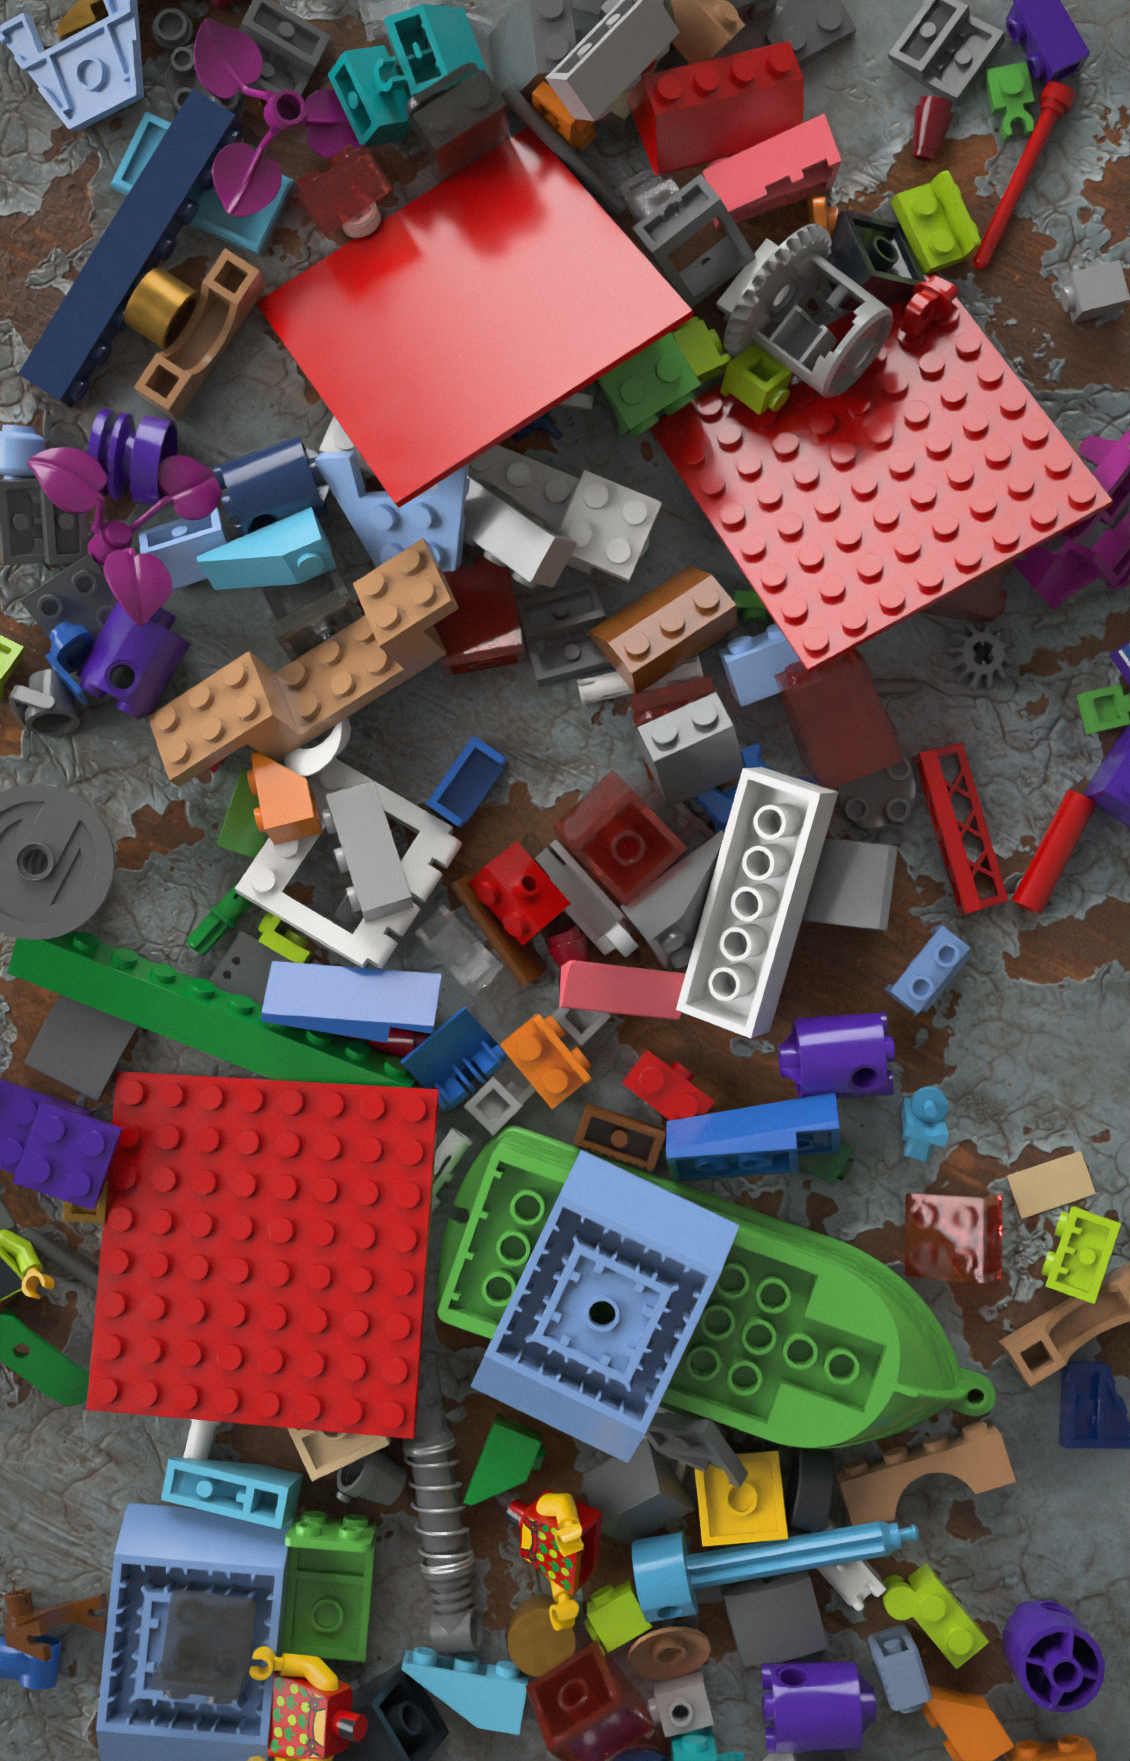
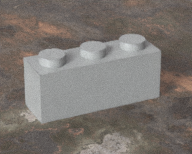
(612, 57)
(514, 535)
(367, 852)

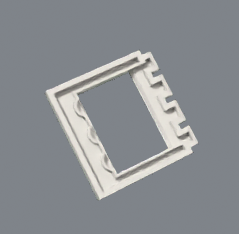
(369, 942)

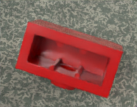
(519, 893)
(666, 1087)

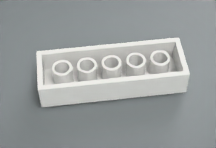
(756, 901)

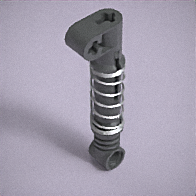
(456, 1621)

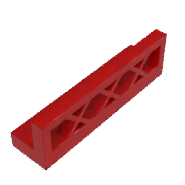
(948, 833)

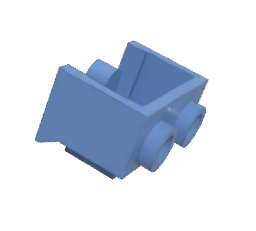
(930, 971)

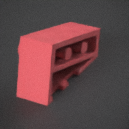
(776, 171)

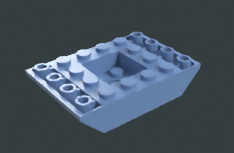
(620, 1245)
(195, 1551)

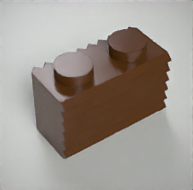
(619, 1136)

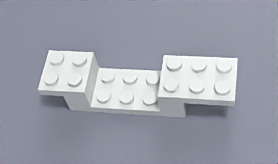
(593, 511)

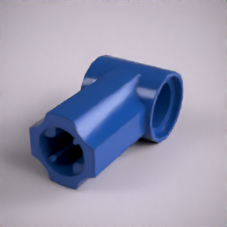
(29, 1670)

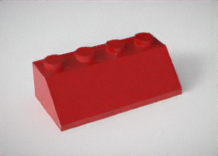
(717, 106)

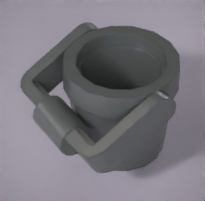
(46, 705)
(371, 1478)

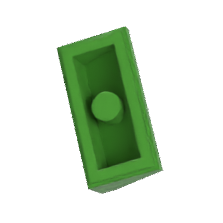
(240, 827)

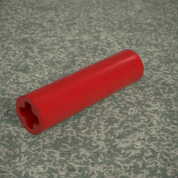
(1054, 852)

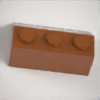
(666, 627)

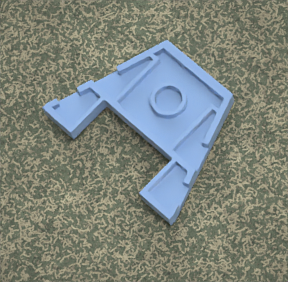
(87, 72)
(387, 530)

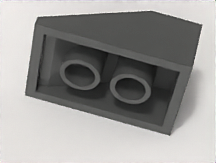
(673, 904)

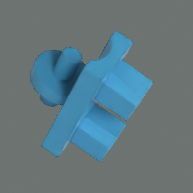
(924, 1122)

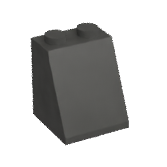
(531, 44)
(691, 749)
(852, 885)

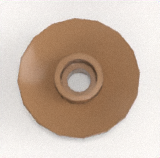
(669, 1652)

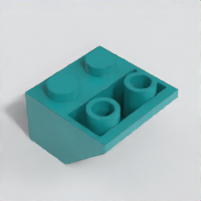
(431, 44)

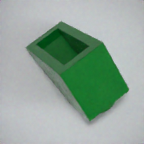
(505, 1460)

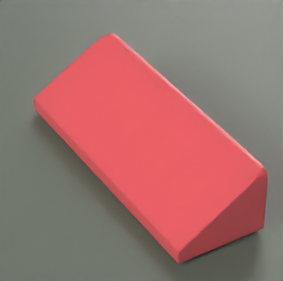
(620, 989)

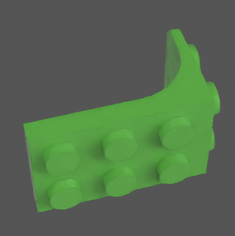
(648, 384)
(329, 1586)

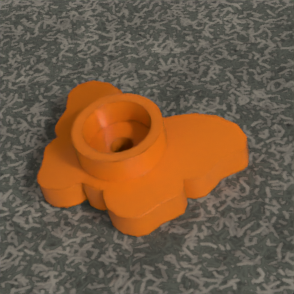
(820, 213)

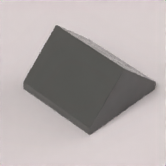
(636, 1494)

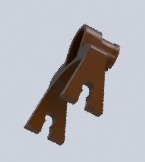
(26, 1622)

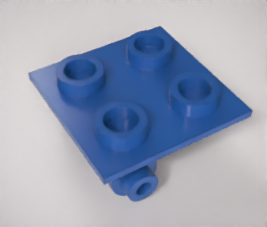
(454, 1058)

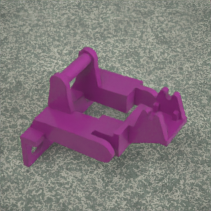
(1075, 566)

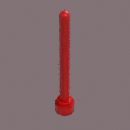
(1055, 102)

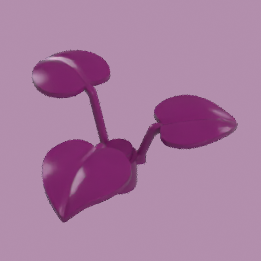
(243, 177)
(141, 580)

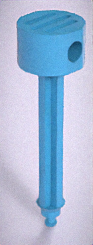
(670, 1574)

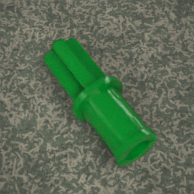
(218, 921)

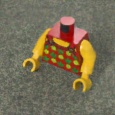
(562, 1543)
(308, 1708)

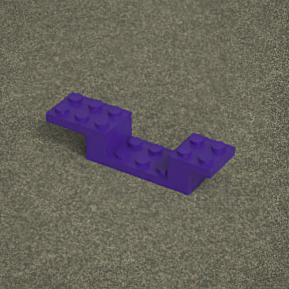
(55, 1145)

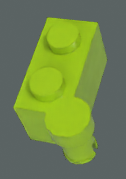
(936, 1612)

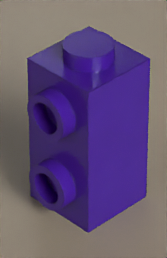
(1047, 38)

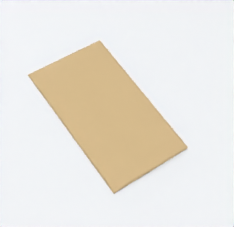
(1051, 1184)

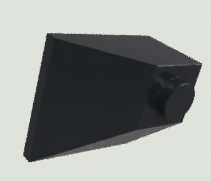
(874, 257)

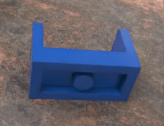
(467, 782)

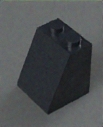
(399, 1720)

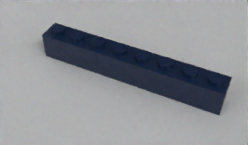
(130, 248)

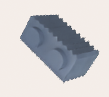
(900, 1669)

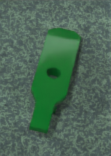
(43, 1364)

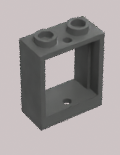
(663, 234)

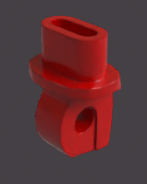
(929, 302)

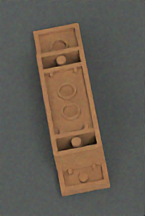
(320, 688)

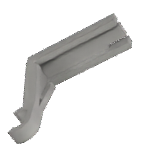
(589, 904)

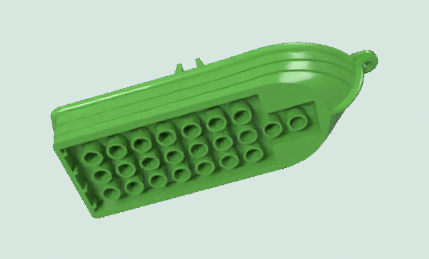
(793, 1342)

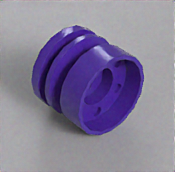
(132, 455)

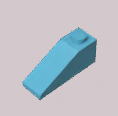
(271, 556)
(234, 1489)

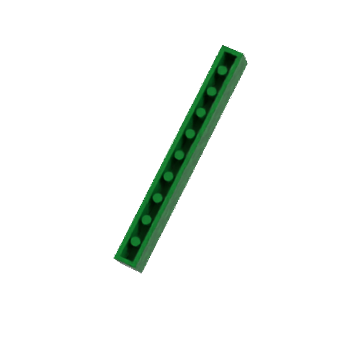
(197, 1013)

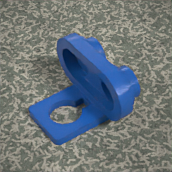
(67, 652)

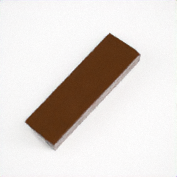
(521, 960)

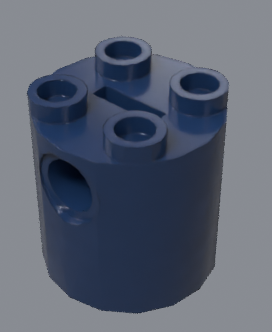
(272, 485)

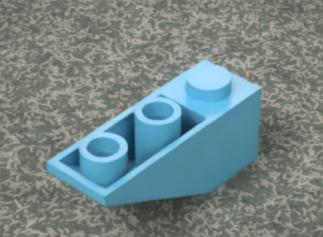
(480, 1692)

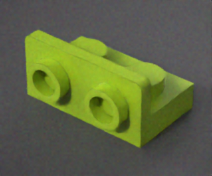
(936, 223)
(1081, 1254)

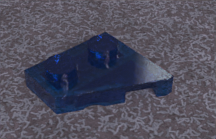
(1091, 1408)

